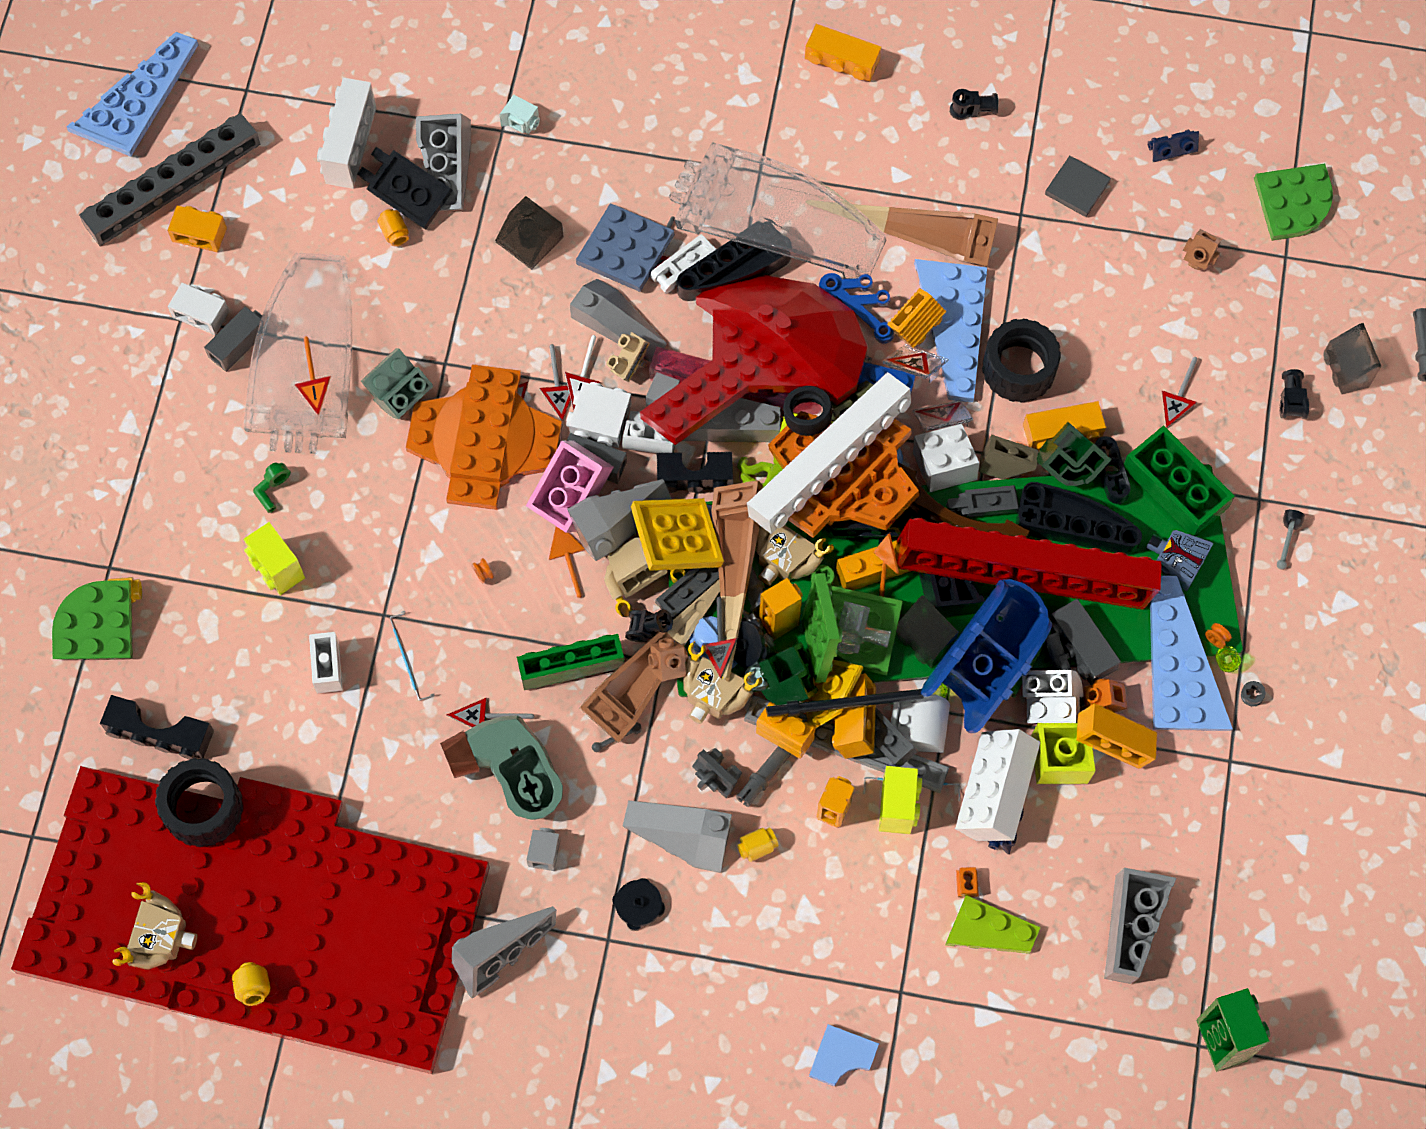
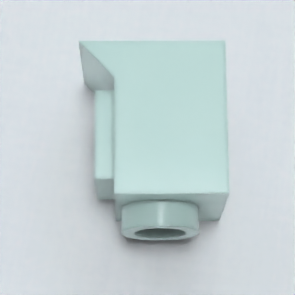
(520, 115)

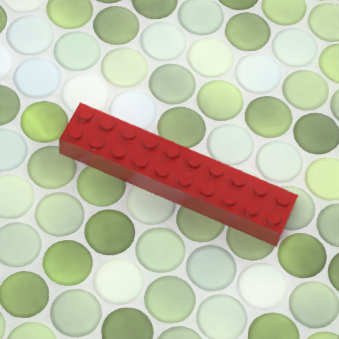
(1038, 564)

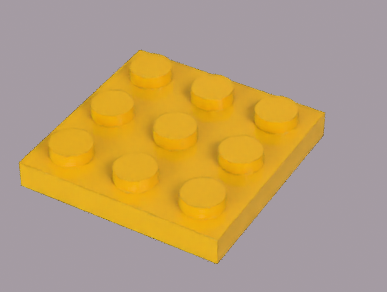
(677, 534)

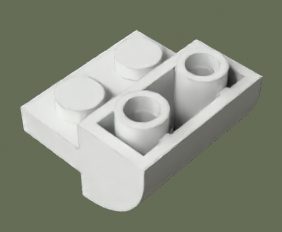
(642, 437)
(1052, 696)
(923, 722)

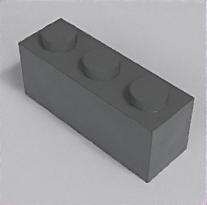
(1084, 642)

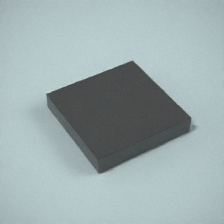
(1077, 186)

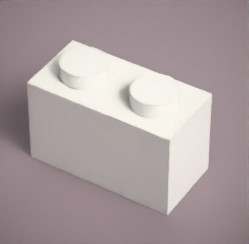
(198, 308)
(325, 662)

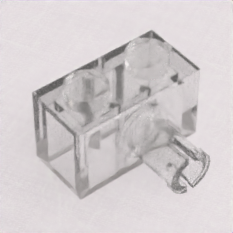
(856, 629)

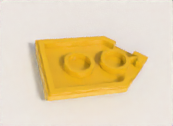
(837, 685)

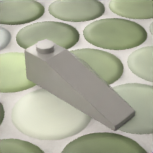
(446, 152)
(611, 315)
(608, 520)
(686, 832)
(490, 949)

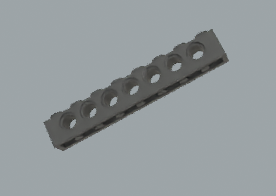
(166, 190)

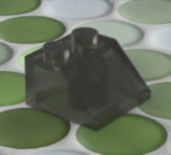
(529, 232)
(1352, 360)
(926, 632)

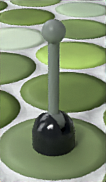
(1292, 521)

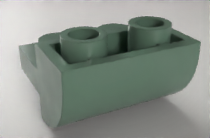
(396, 384)

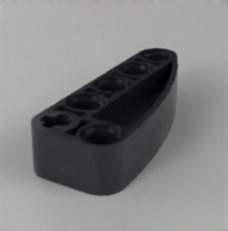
(744, 266)
(1072, 511)

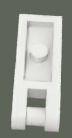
(680, 261)

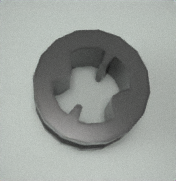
(1259, 698)

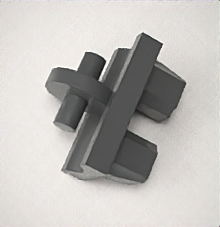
(713, 774)

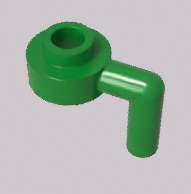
(275, 475)

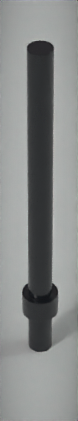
(793, 708)

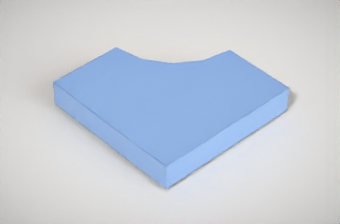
(841, 1053)

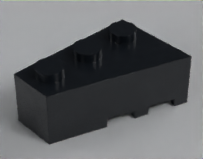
(951, 595)

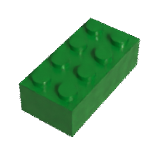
(1178, 481)
(1233, 1029)

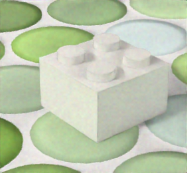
(945, 457)

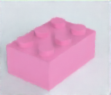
(568, 479)

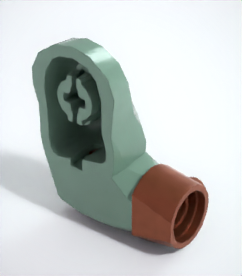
(515, 759)

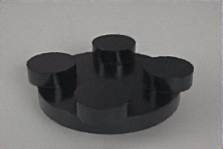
(751, 644)
(638, 903)

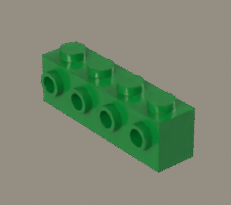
(570, 661)

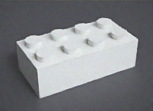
(347, 132)
(997, 785)

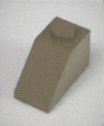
(1006, 458)

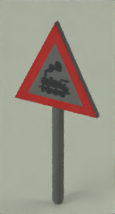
(720, 651)

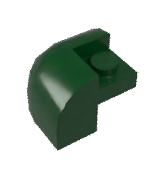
(1072, 457)
(788, 676)

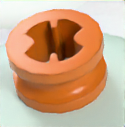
(482, 570)
(1218, 635)

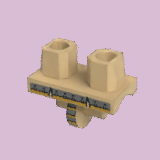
(630, 357)

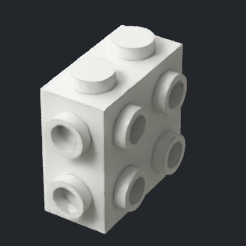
(599, 413)

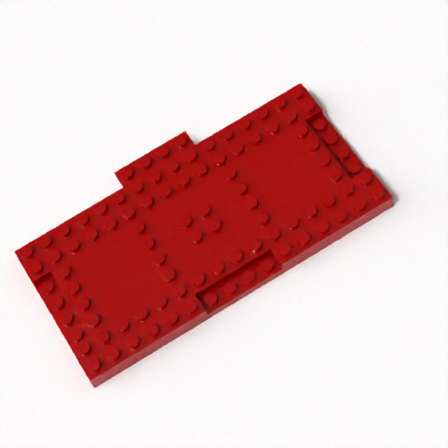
(336, 916)

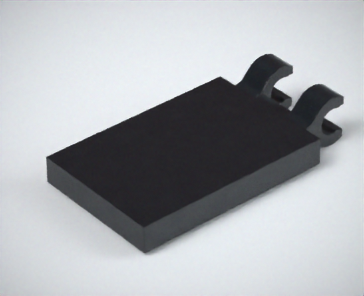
(406, 187)

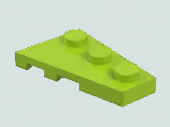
(988, 927)

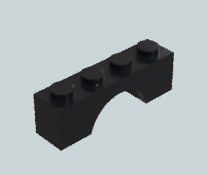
(187, 737)

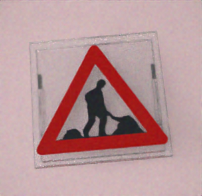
(916, 362)
(942, 415)

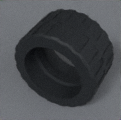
(1028, 335)
(177, 781)

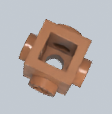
(1207, 244)
(668, 659)

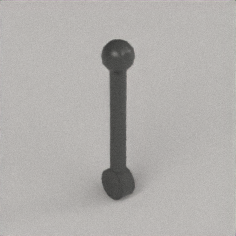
(596, 746)

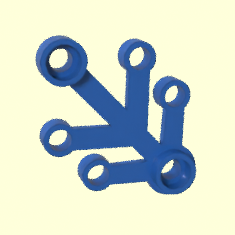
(856, 301)

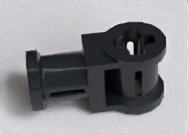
(972, 104)
(1294, 397)
(646, 624)

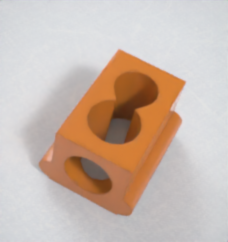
(961, 890)

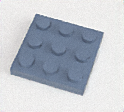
(625, 247)

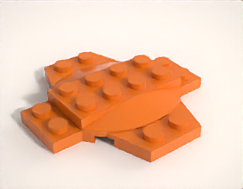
(483, 436)
(865, 490)

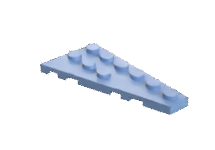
(134, 101)
(957, 337)
(1181, 675)

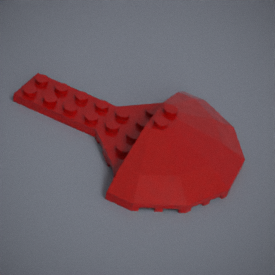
(764, 337)

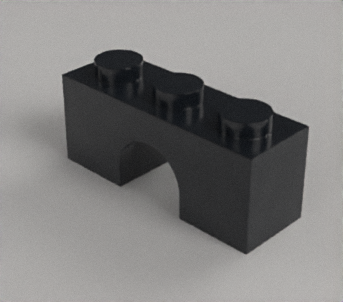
(714, 474)

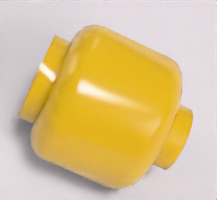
(251, 984)

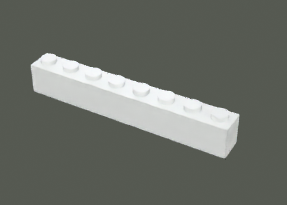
(829, 453)

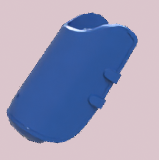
(992, 651)

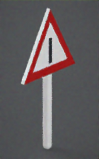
(574, 381)

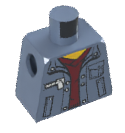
(1180, 555)

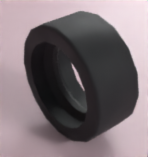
(802, 395)

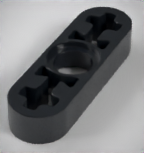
(1109, 479)

